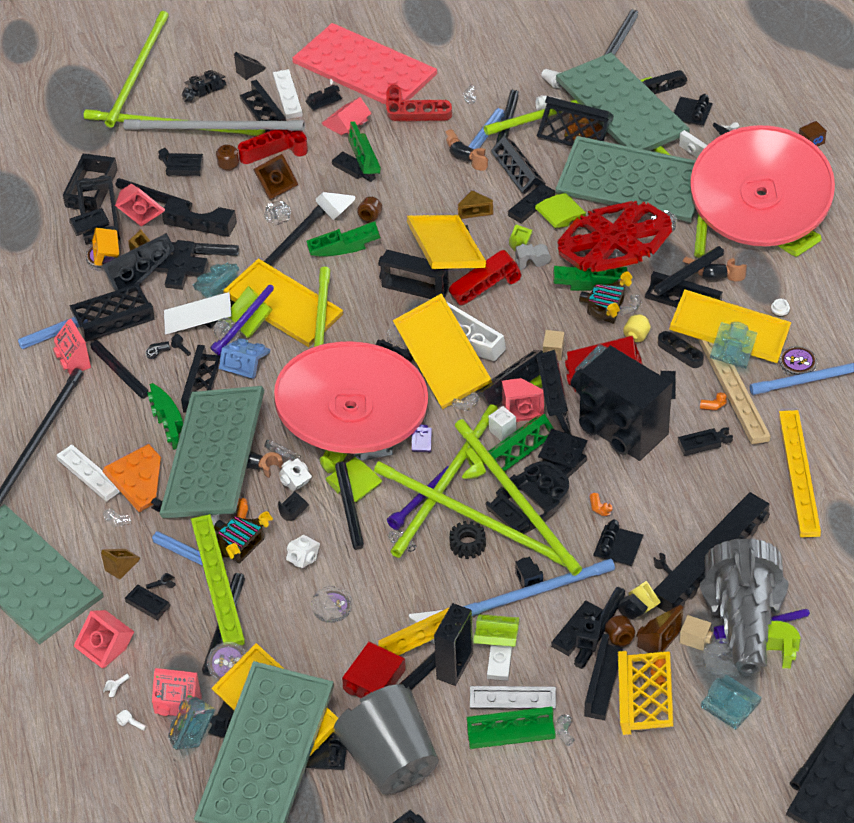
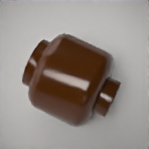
(227, 157)
(369, 209)
(620, 630)

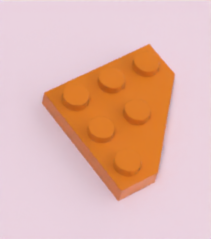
(136, 476)

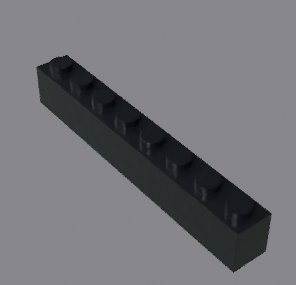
(687, 576)

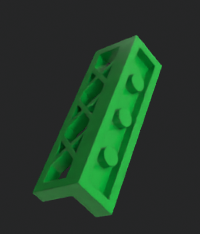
(363, 150)
(520, 435)
(510, 729)

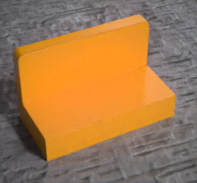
(104, 244)

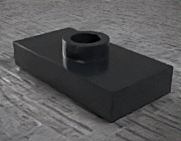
(89, 221)
(147, 602)

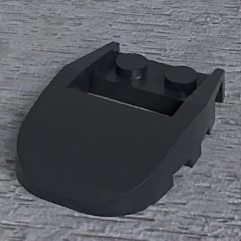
(541, 483)

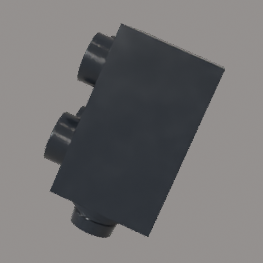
(623, 403)

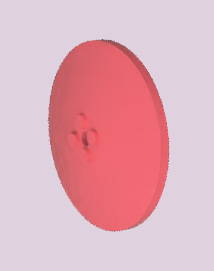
(769, 160)
(328, 378)

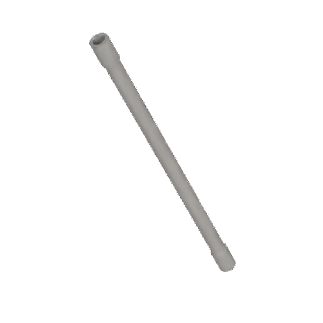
(292, 125)

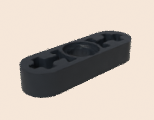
(674, 80)
(667, 338)

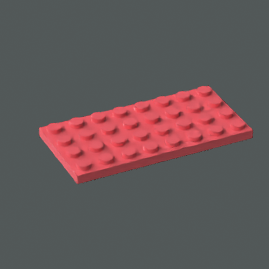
(363, 64)

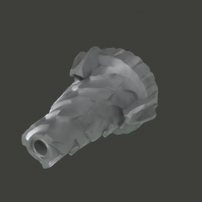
(744, 587)

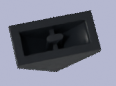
(247, 66)

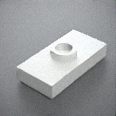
(691, 143)
(499, 662)

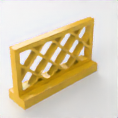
(627, 694)

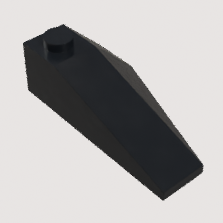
(138, 263)

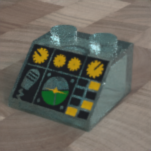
(190, 723)

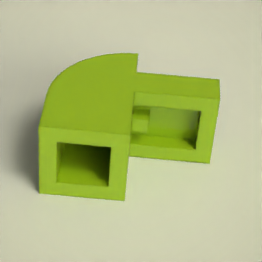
(783, 638)

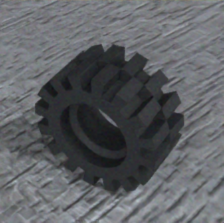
(467, 549)

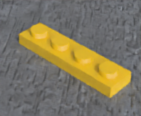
(413, 635)

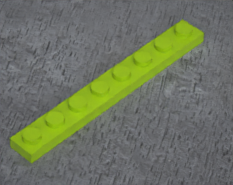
(217, 580)

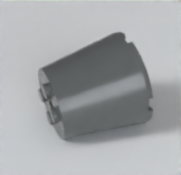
(388, 739)

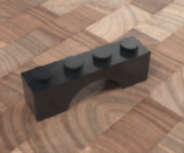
(217, 222)

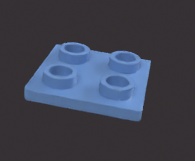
(242, 357)

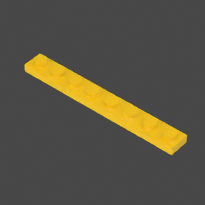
(799, 474)

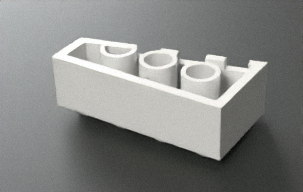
(484, 340)

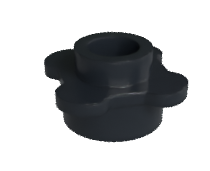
(188, 93)

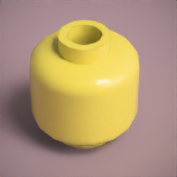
(638, 327)

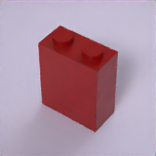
(372, 671)

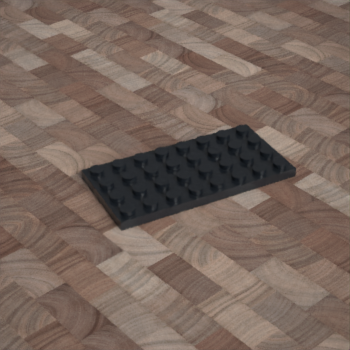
(829, 786)

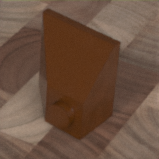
(275, 176)
(660, 631)

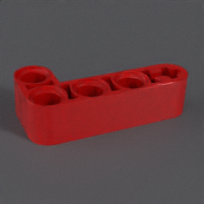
(418, 106)
(272, 143)
(480, 279)

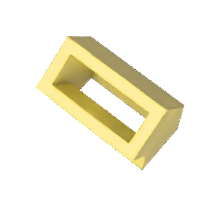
(646, 595)

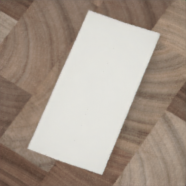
(197, 313)

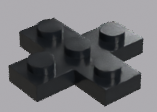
(182, 264)

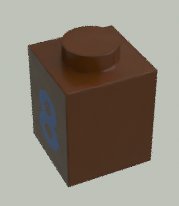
(814, 133)

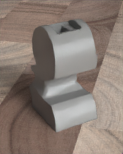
(538, 254)

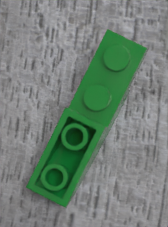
(340, 243)
(585, 280)
(166, 413)

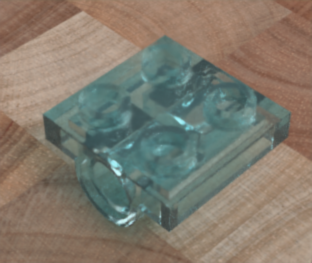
(216, 279)
(733, 344)
(730, 701)

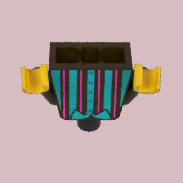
(606, 299)
(241, 535)

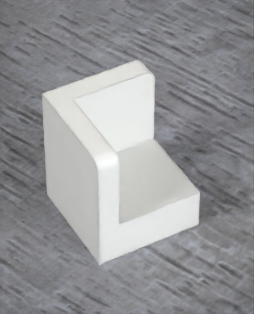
(502, 423)

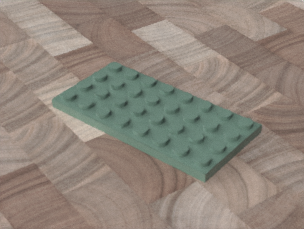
(638, 113)
(624, 174)
(212, 452)
(37, 582)
(265, 747)

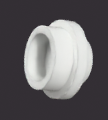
(780, 307)

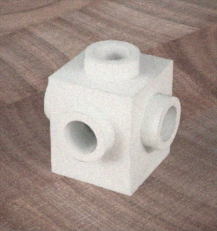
(294, 474)
(302, 551)

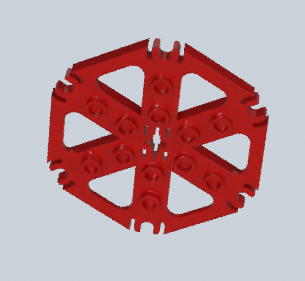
(619, 235)

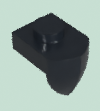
(292, 506)
(631, 606)

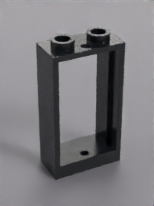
(88, 162)
(93, 184)
(415, 265)
(453, 644)

